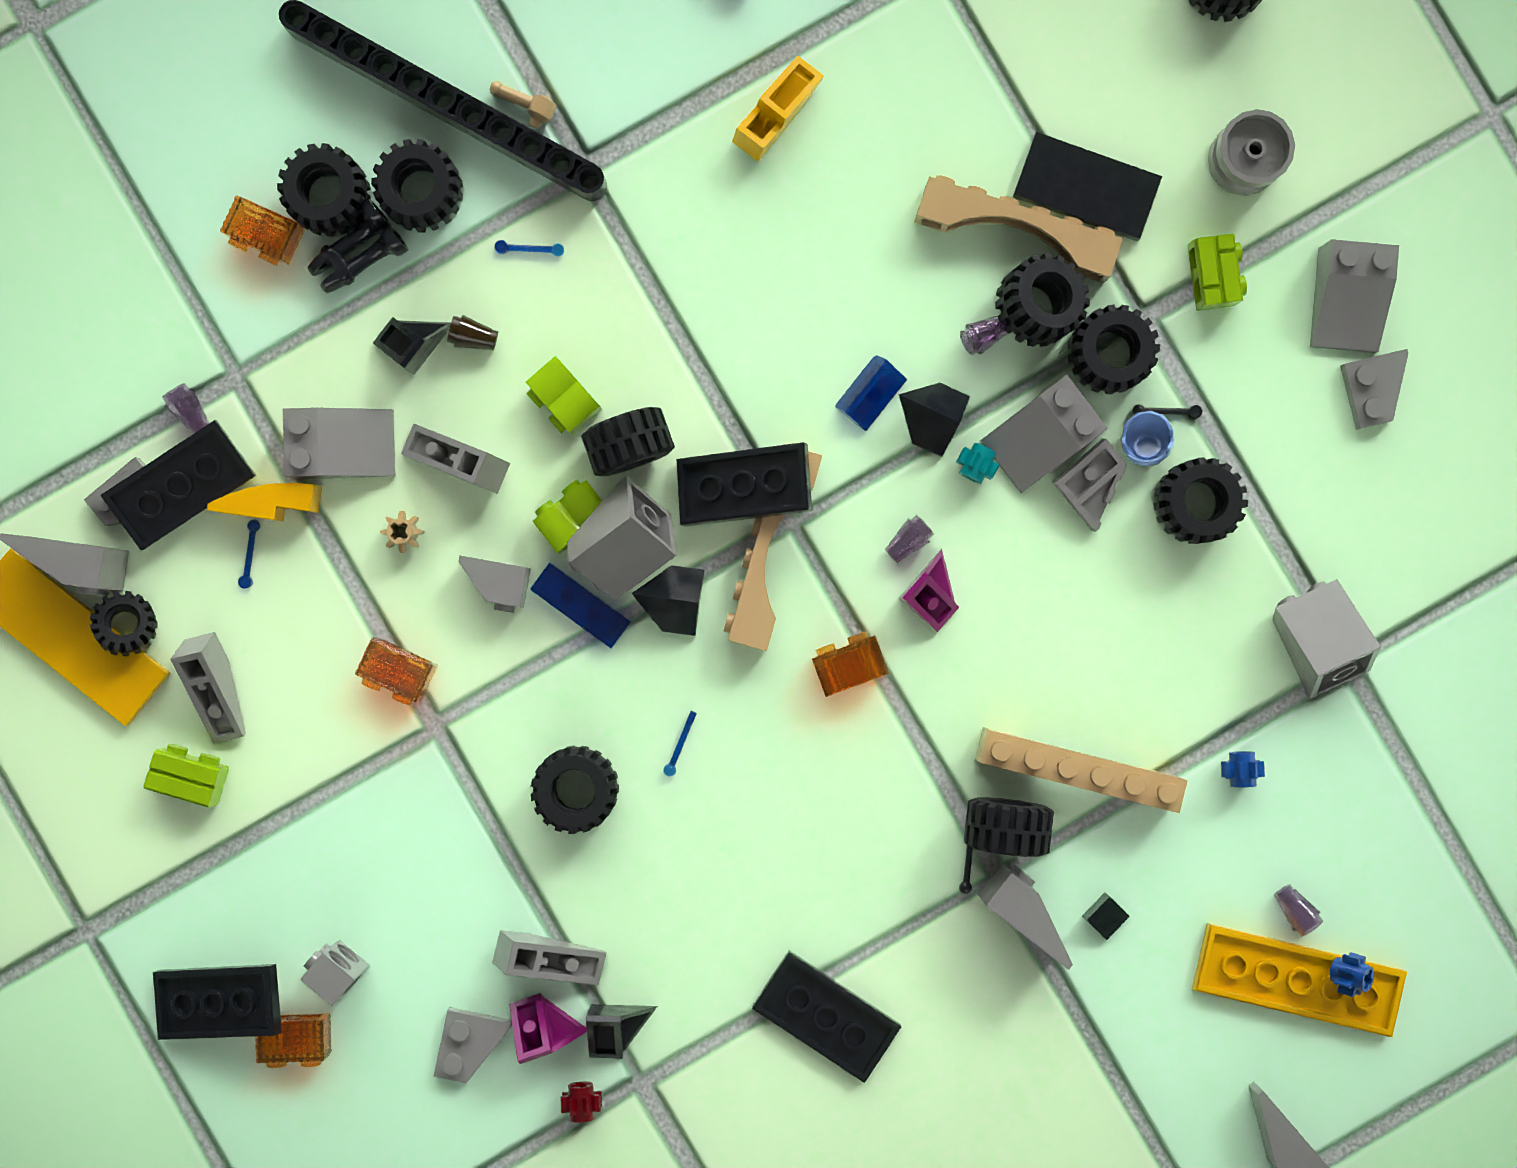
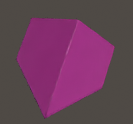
(932, 594)
(541, 1027)

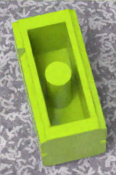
(1216, 271)
(186, 776)

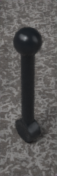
(1193, 412)
(965, 887)

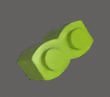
(563, 396)
(562, 519)

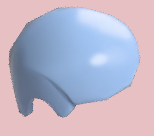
(1147, 438)

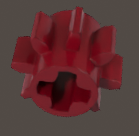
(581, 1102)

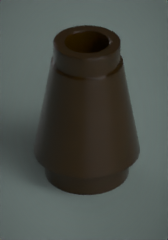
(471, 334)

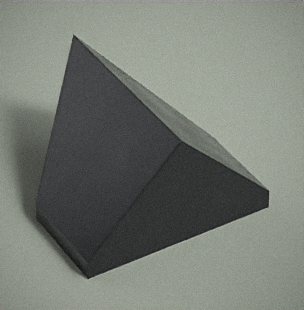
(410, 341)
(933, 415)
(673, 599)
(614, 1027)

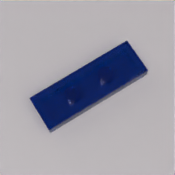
(580, 605)

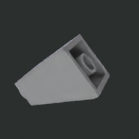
(622, 540)
(1325, 637)

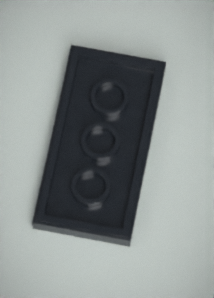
(1087, 186)
(744, 484)
(178, 485)
(217, 1002)
(826, 1016)

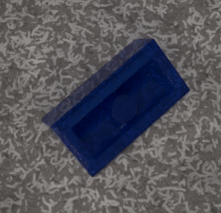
(871, 392)

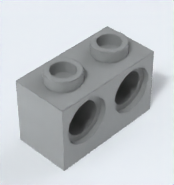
(333, 971)

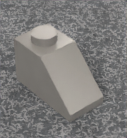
(498, 582)

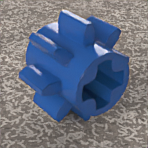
(1242, 769)
(1351, 974)

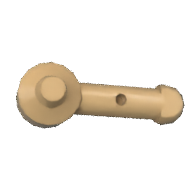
(539, 107)

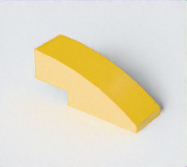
(777, 108)
(269, 500)

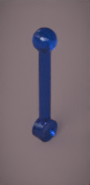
(502, 247)
(246, 581)
(670, 769)

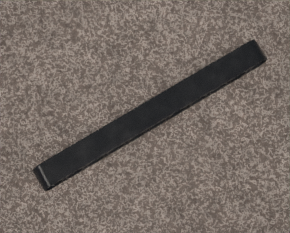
(434, 88)

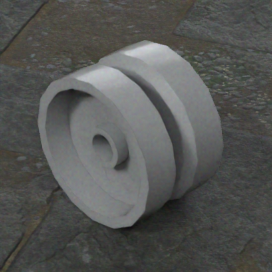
(1251, 152)

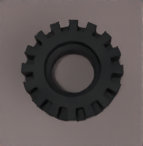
(120, 603)

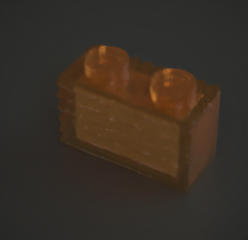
(261, 230)
(849, 664)
(395, 670)
(302, 1040)

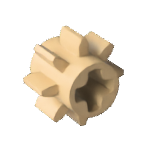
(392, 532)

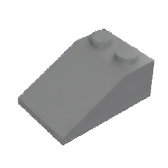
(1353, 294)
(1044, 434)
(338, 443)
(86, 566)
(1019, 904)

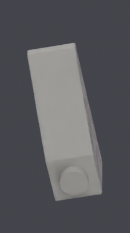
(455, 458)
(210, 685)
(547, 958)
(1280, 1139)

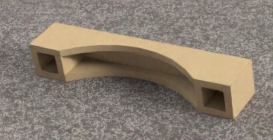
(953, 206)
(754, 617)
(1081, 770)

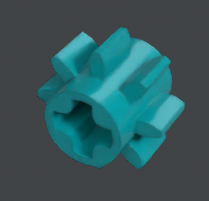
(977, 463)

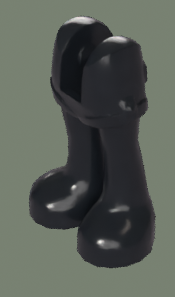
(334, 255)

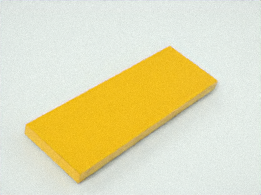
(59, 632)
(1294, 980)

